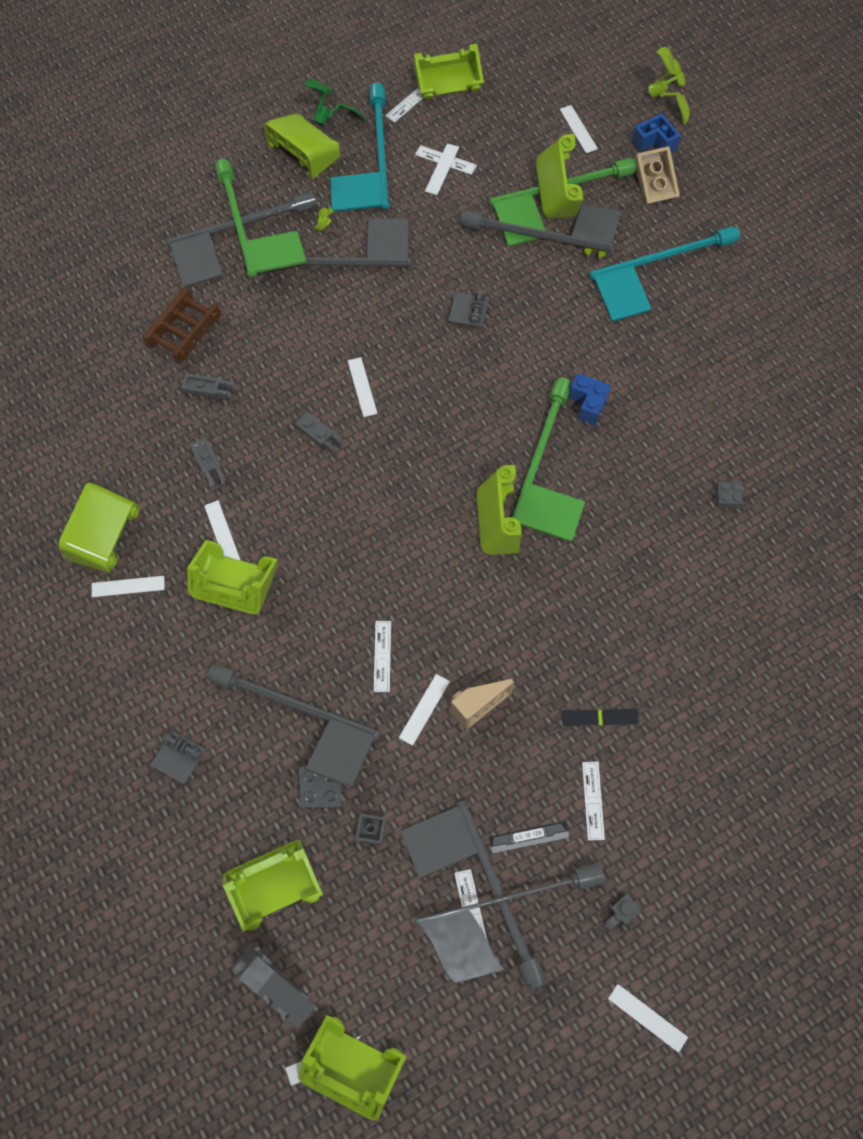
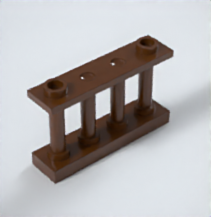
(174, 311)

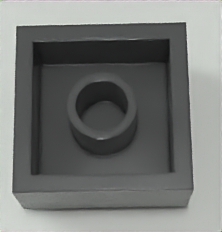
(729, 495)
(370, 829)

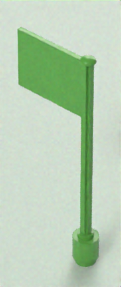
(521, 210)
(265, 252)
(541, 507)

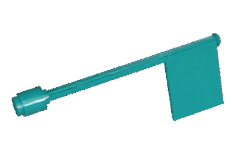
(367, 189)
(622, 288)

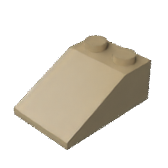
(656, 175)
(478, 701)

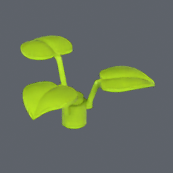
(660, 86)

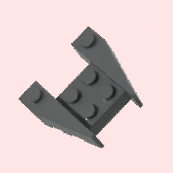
(270, 984)

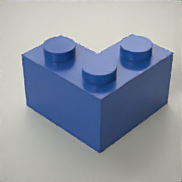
(656, 132)
(592, 395)

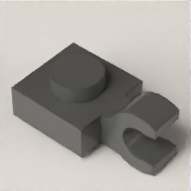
(623, 911)

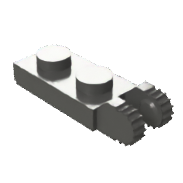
(206, 386)
(318, 432)
(206, 459)

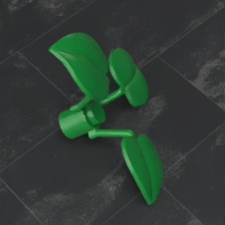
(322, 111)

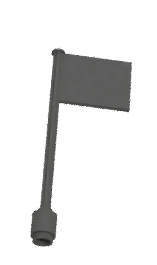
(593, 227)
(385, 246)
(195, 250)
(341, 744)
(453, 838)

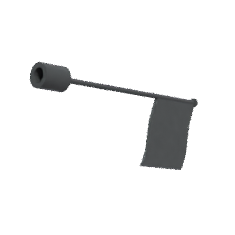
(461, 940)

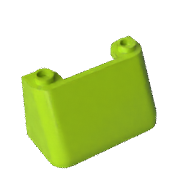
(448, 72)
(303, 141)
(556, 195)
(96, 527)
(497, 533)
(229, 580)
(270, 884)
(350, 1070)

